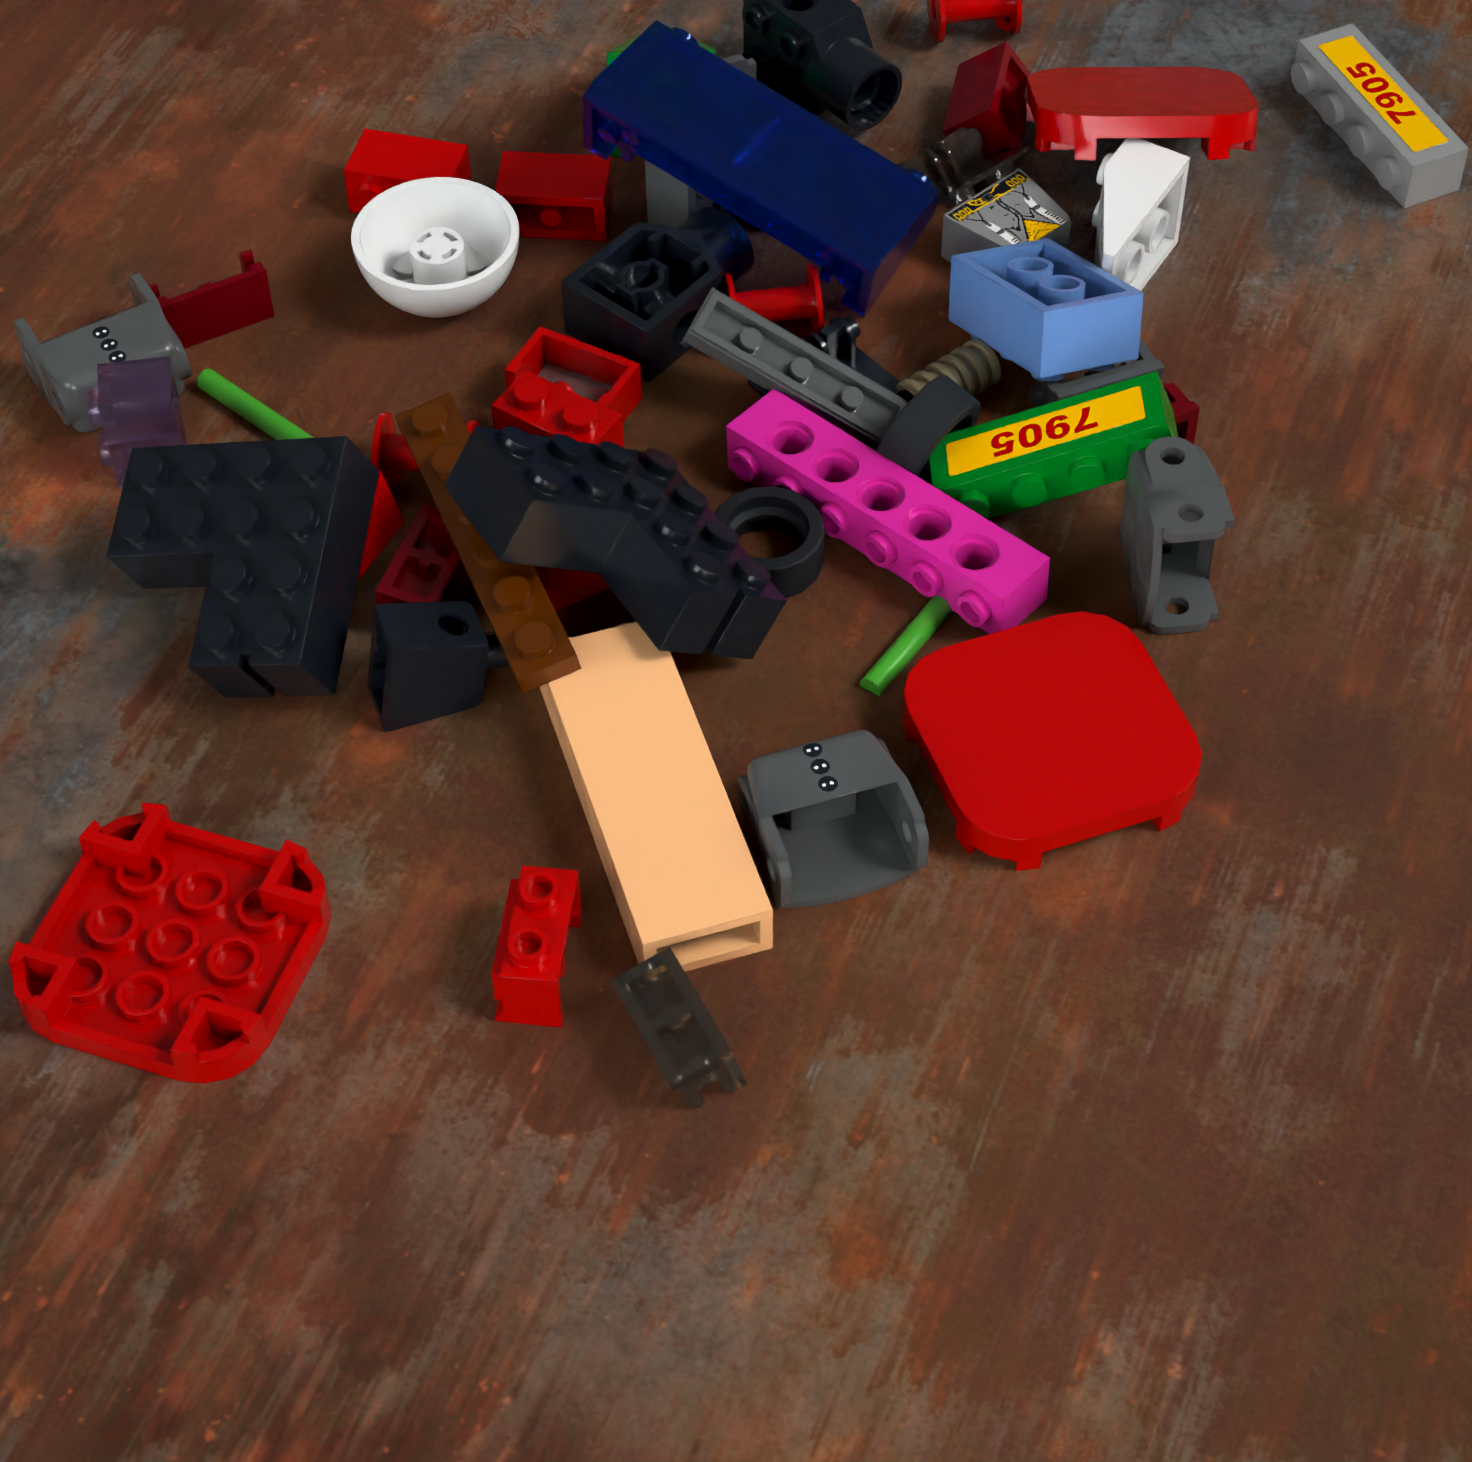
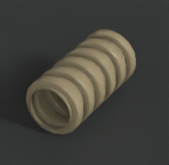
(970, 366)

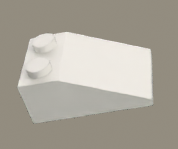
(1138, 209)

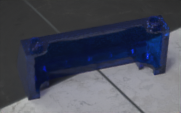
(760, 159)

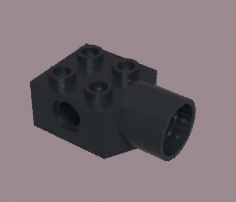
(821, 58)
(651, 284)

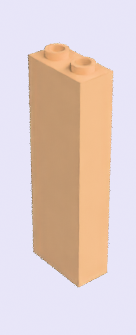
(657, 803)

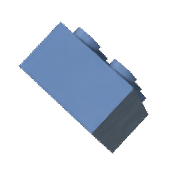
(1045, 308)

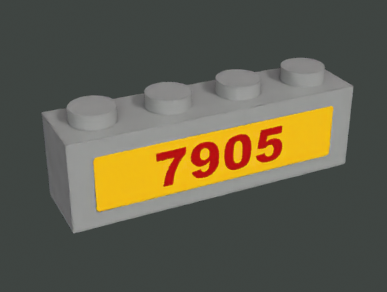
(1379, 115)

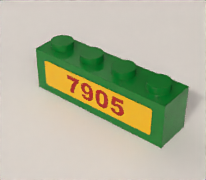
(1052, 447)

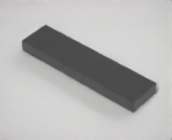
(793, 367)

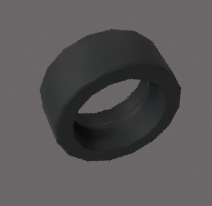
(925, 421)
(786, 512)

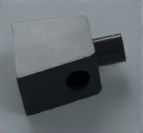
(428, 661)

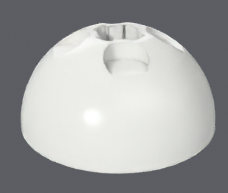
(436, 245)

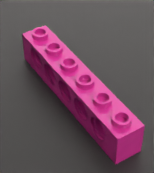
(890, 513)

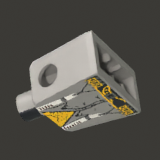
(1003, 215)

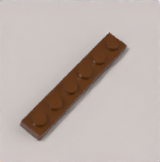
(507, 591)

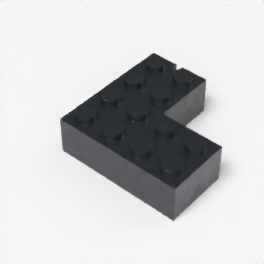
(628, 521)
(270, 537)

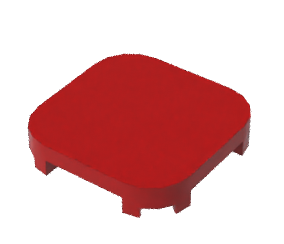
(1141, 102)
(1050, 735)
(173, 947)

